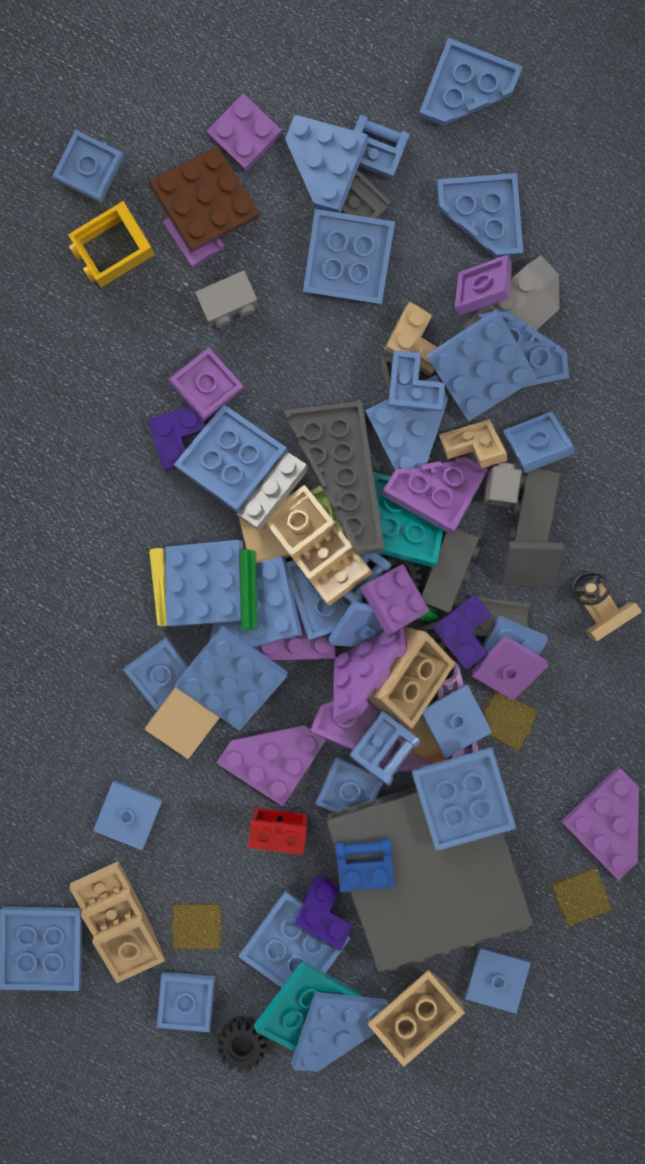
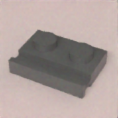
(365, 199)
(511, 610)

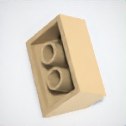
(413, 679)
(417, 1017)

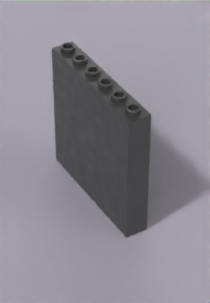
(438, 896)

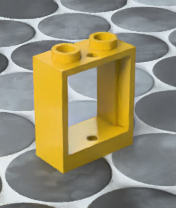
(98, 226)

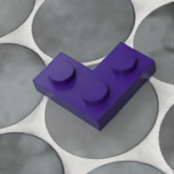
(170, 430)
(457, 628)
(315, 915)

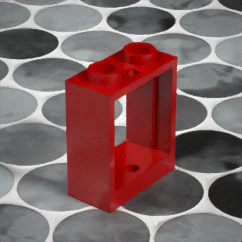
(276, 835)

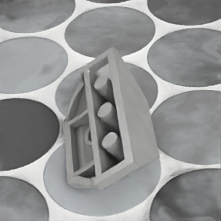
(532, 295)

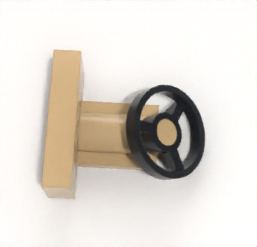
(601, 606)

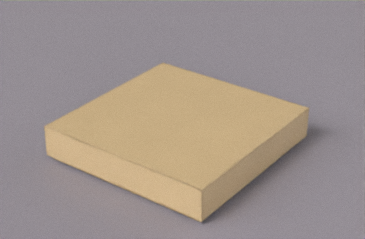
(181, 723)

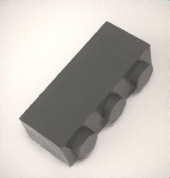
(534, 507)
(451, 570)

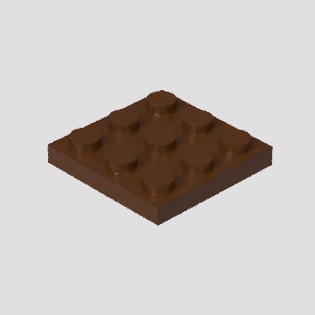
(203, 199)

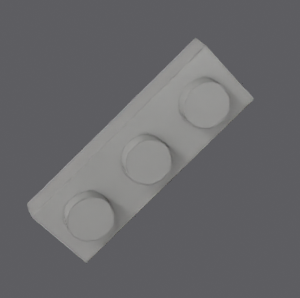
(273, 491)

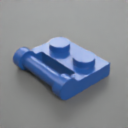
(365, 873)

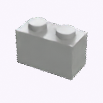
(227, 299)
(501, 485)

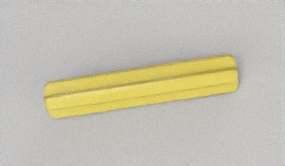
(158, 569)

